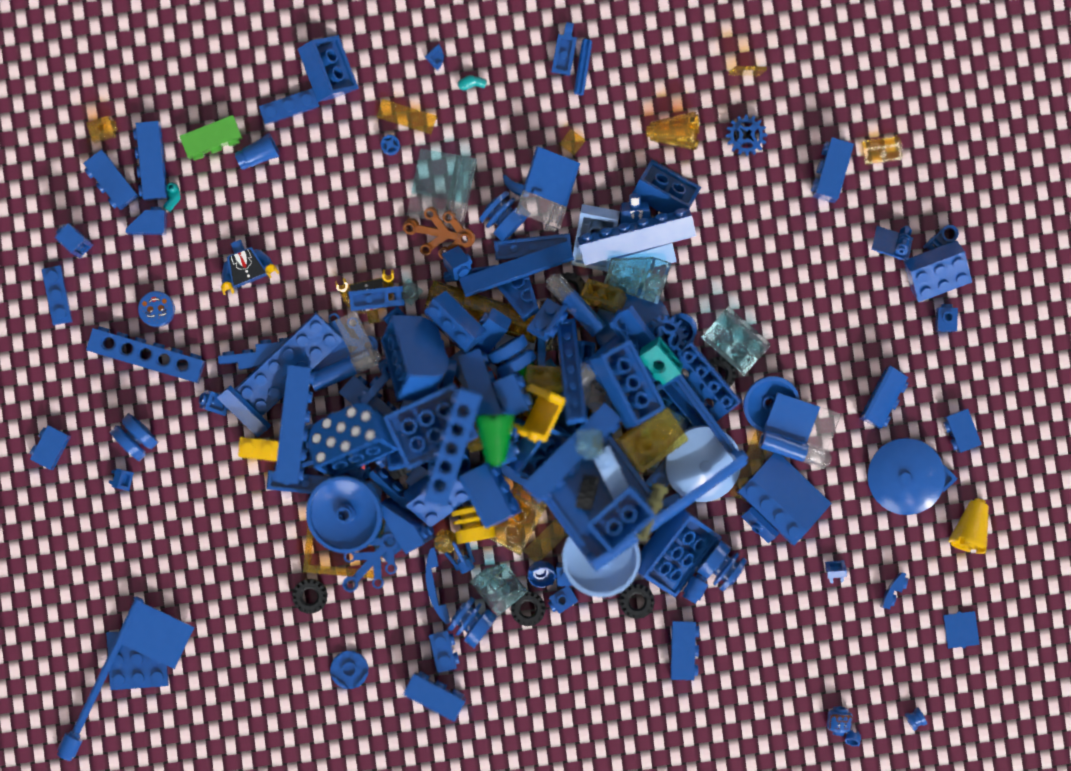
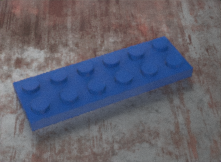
(302, 349)

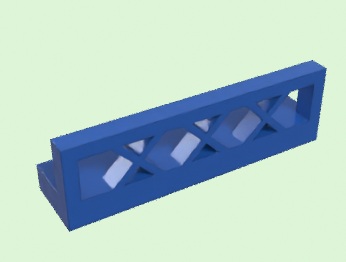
(634, 327)

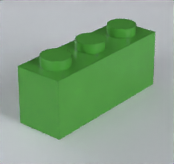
(211, 138)

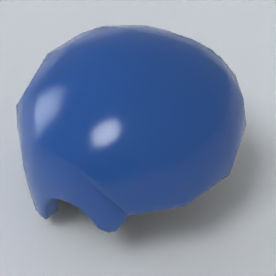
(541, 574)

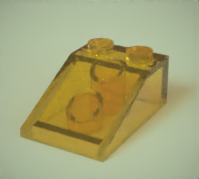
(652, 440)
(518, 530)

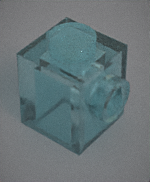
(589, 443)

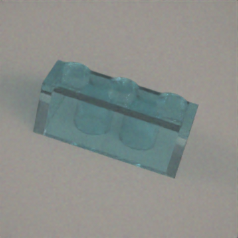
(736, 340)

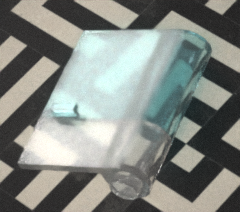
(442, 183)

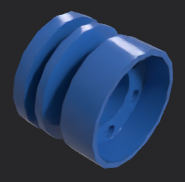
(503, 216)
(722, 565)
(472, 622)

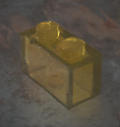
(603, 296)
(544, 377)

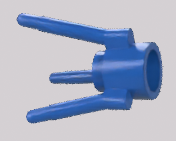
(463, 563)

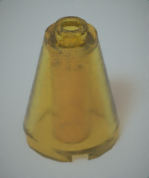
(676, 131)

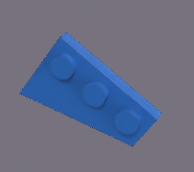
(521, 297)

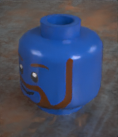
(839, 720)

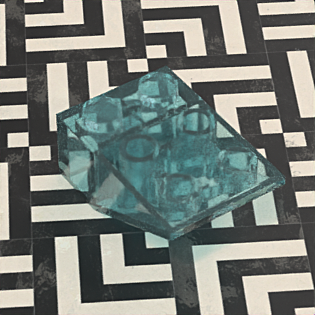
(639, 276)

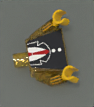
(385, 281)

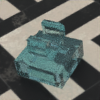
(411, 292)

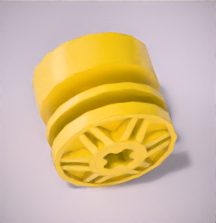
(472, 526)

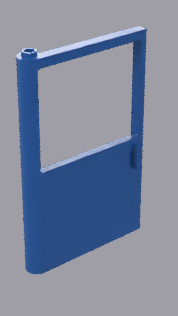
(575, 519)

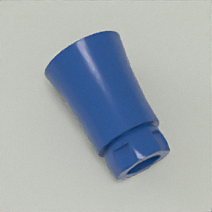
(257, 152)

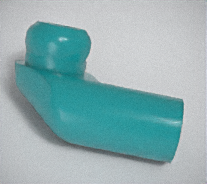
(470, 81)

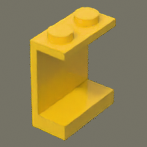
(542, 414)
(258, 449)

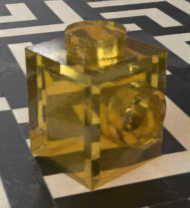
(102, 129)

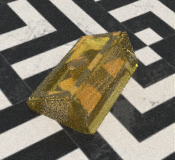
(882, 150)

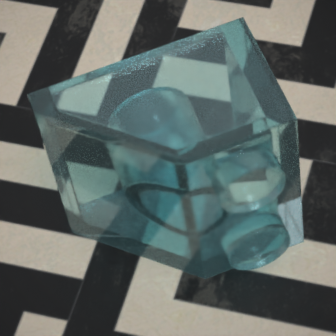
(499, 587)

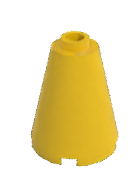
(972, 528)

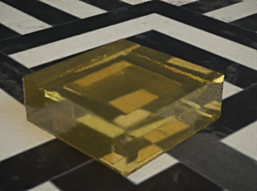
(572, 142)

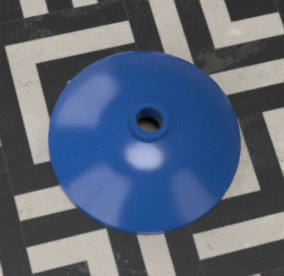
(755, 398)

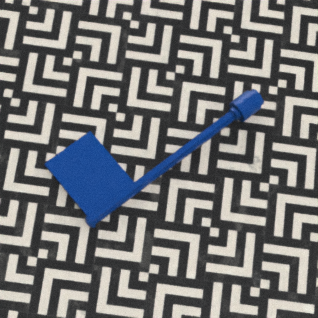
(145, 632)

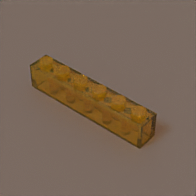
(478, 304)

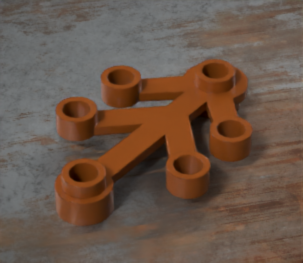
(441, 232)

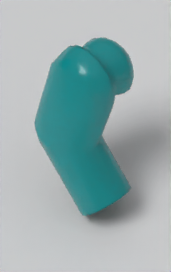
(173, 195)

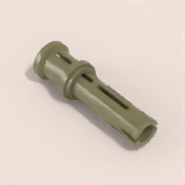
(655, 502)

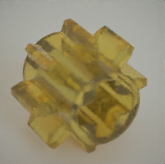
(444, 541)

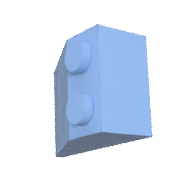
(592, 220)

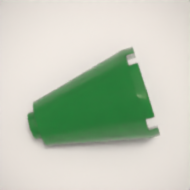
(495, 436)

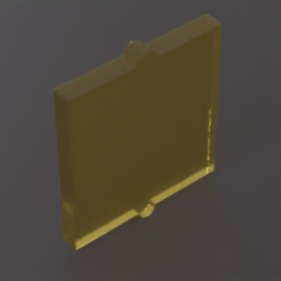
(747, 70)

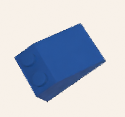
(406, 526)

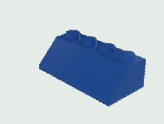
(628, 384)

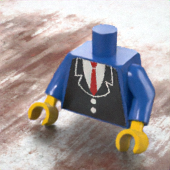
(245, 267)

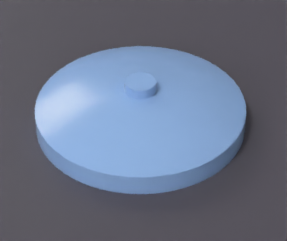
(697, 462)
(608, 580)

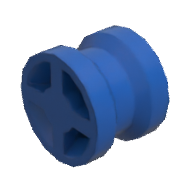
(387, 143)
(915, 719)

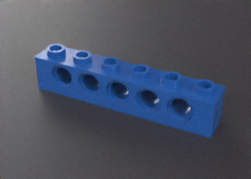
(191, 373)
(472, 401)

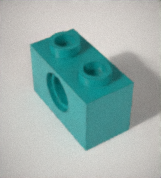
(659, 350)

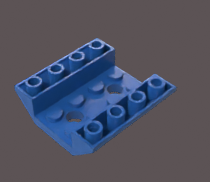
(705, 383)

